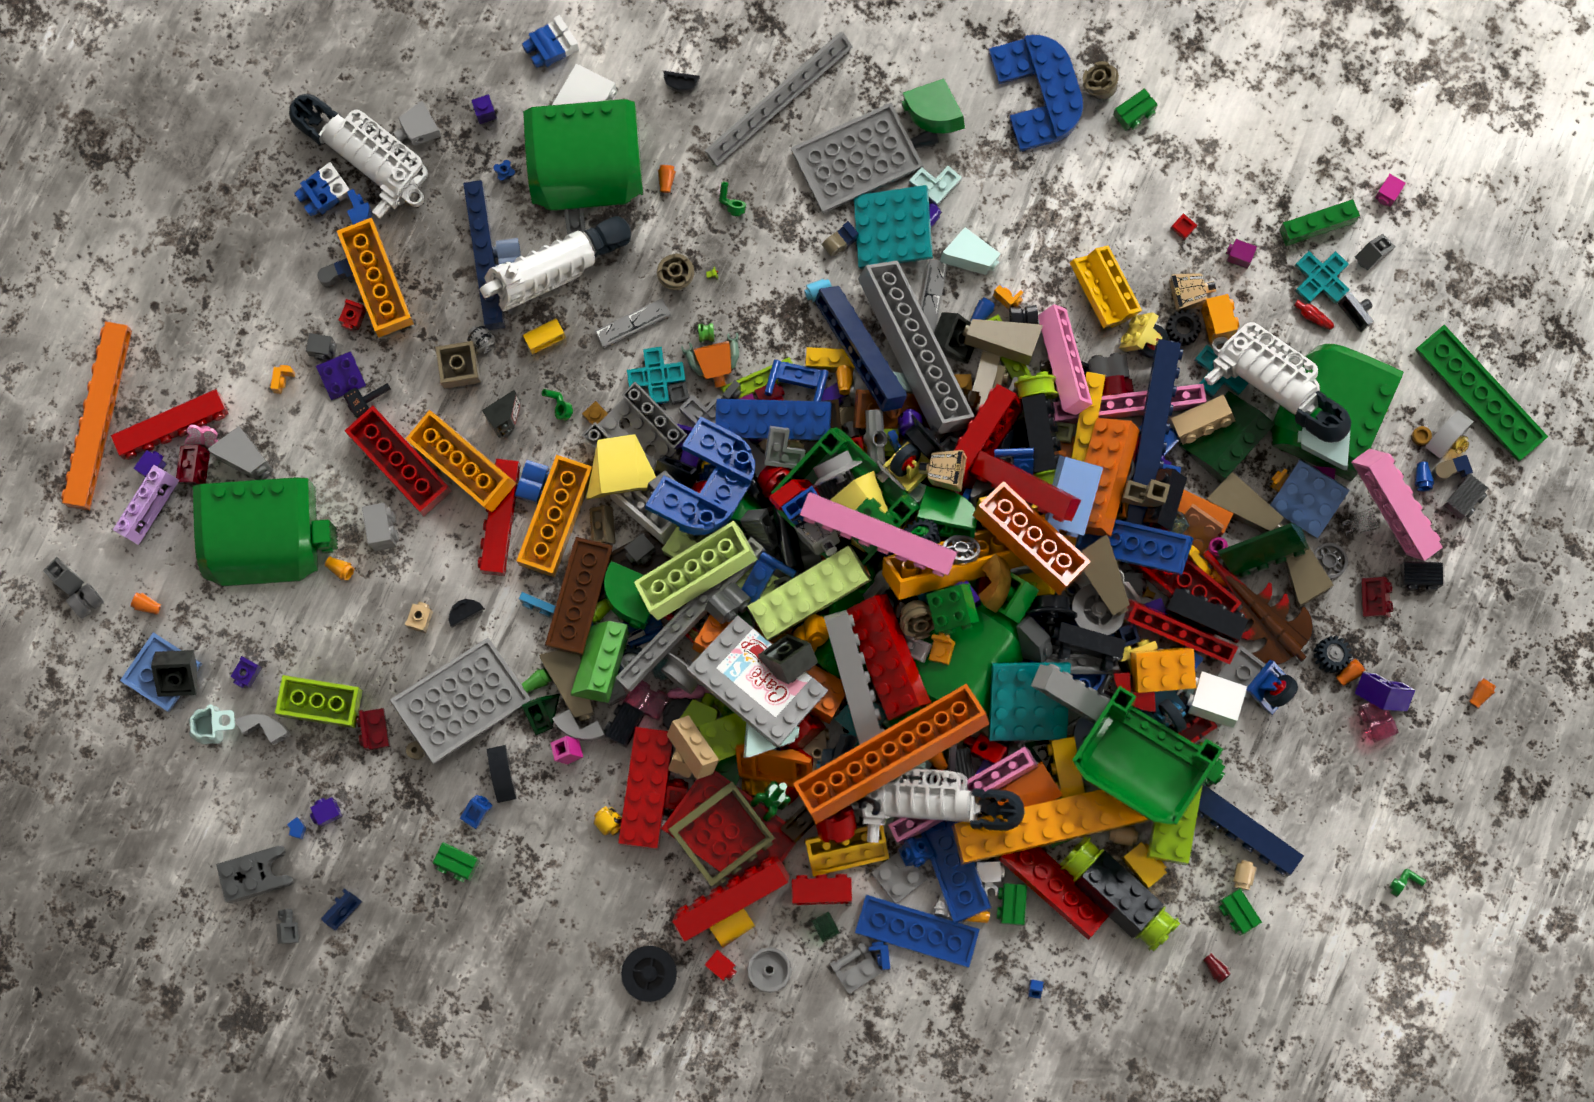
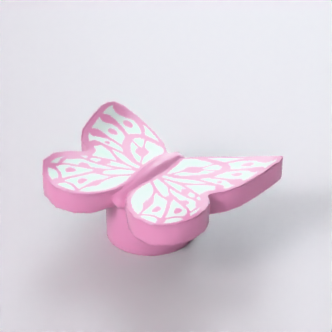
(201, 435)

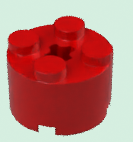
(838, 826)

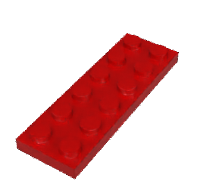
(1056, 888)

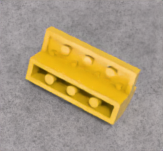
(1106, 287)
(853, 852)

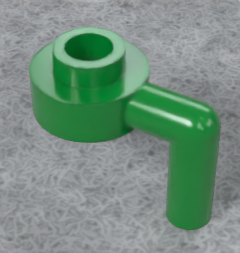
(734, 207)
(563, 409)
(1398, 885)

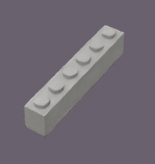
(1070, 692)

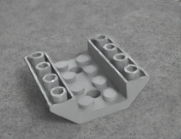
(647, 422)

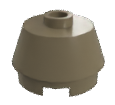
(1101, 80)
(675, 271)
(916, 620)

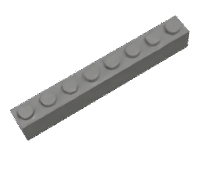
(852, 675)

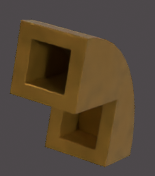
(1000, 576)

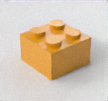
(1219, 317)

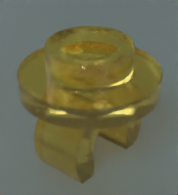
(1461, 445)

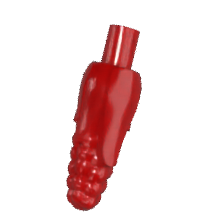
(1311, 313)

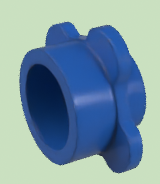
(499, 169)

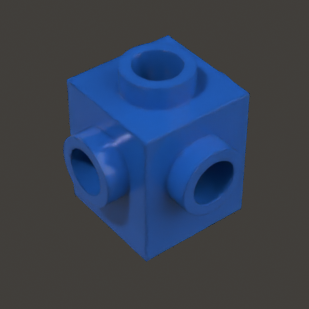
(915, 851)

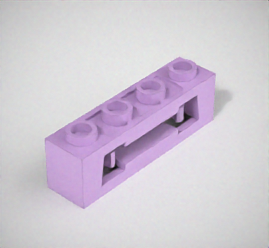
(145, 504)

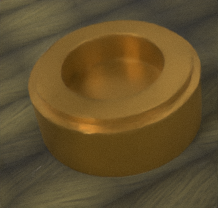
(1421, 435)

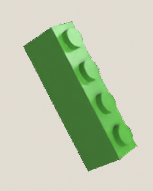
(601, 661)

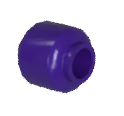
(905, 421)

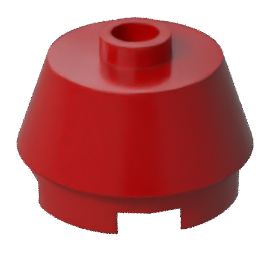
(770, 478)

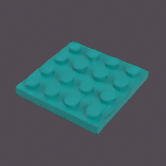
(893, 226)
(1021, 710)

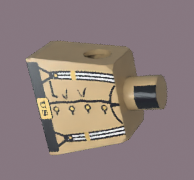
(1190, 290)
(945, 469)

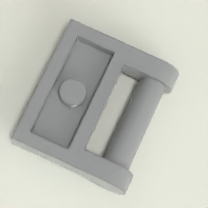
(858, 974)

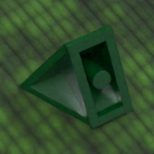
(541, 711)

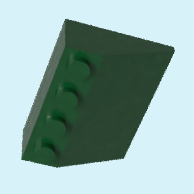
(1229, 445)
(1265, 550)

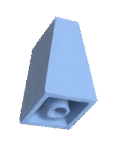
(1081, 481)

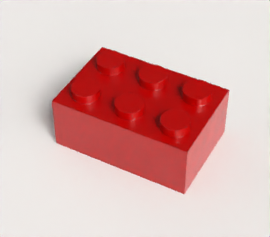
(821, 890)

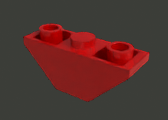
(789, 492)

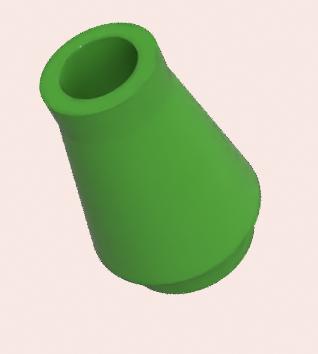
(537, 680)

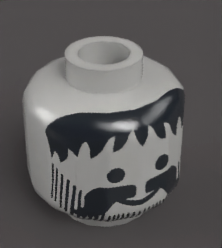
(482, 339)

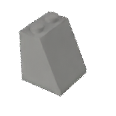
(241, 454)

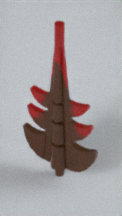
(1282, 636)

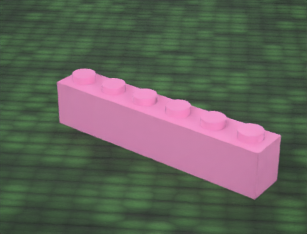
(1064, 360)

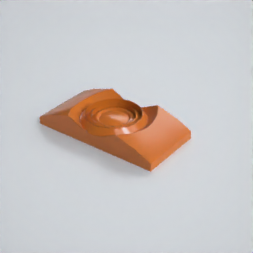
(774, 765)

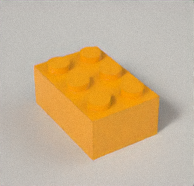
(1163, 670)

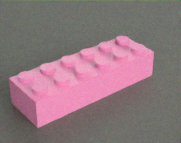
(1397, 504)

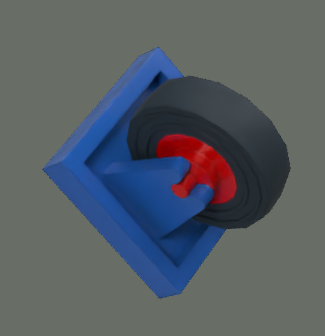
(1272, 687)

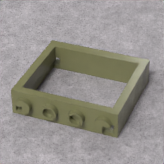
(748, 856)

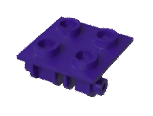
(340, 375)

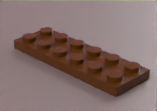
(579, 596)

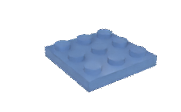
(1309, 498)
(140, 675)

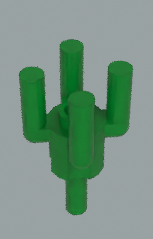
(773, 797)

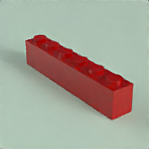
(169, 424)
(1027, 486)
(499, 526)
(1180, 631)

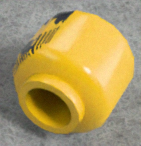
(608, 821)

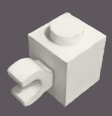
(989, 873)

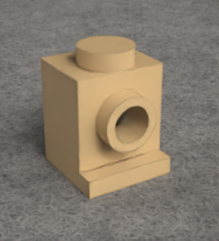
(419, 624)

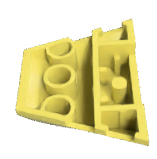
(619, 467)
(856, 492)

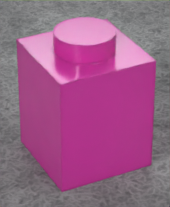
(1390, 190)
(566, 750)

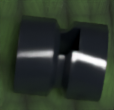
(1026, 315)

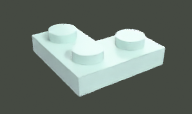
(938, 187)

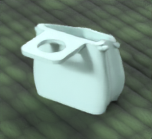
(207, 725)

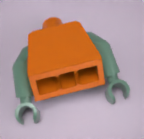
(714, 360)

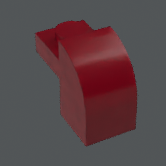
(1117, 385)

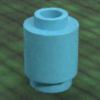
(813, 288)

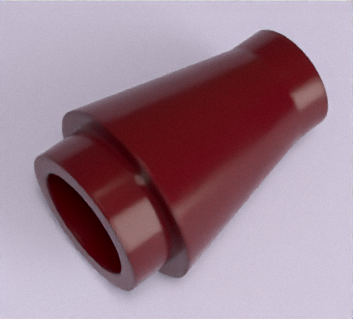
(1217, 969)

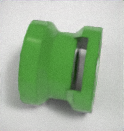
(706, 332)

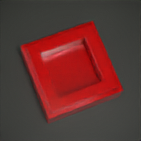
(1183, 226)

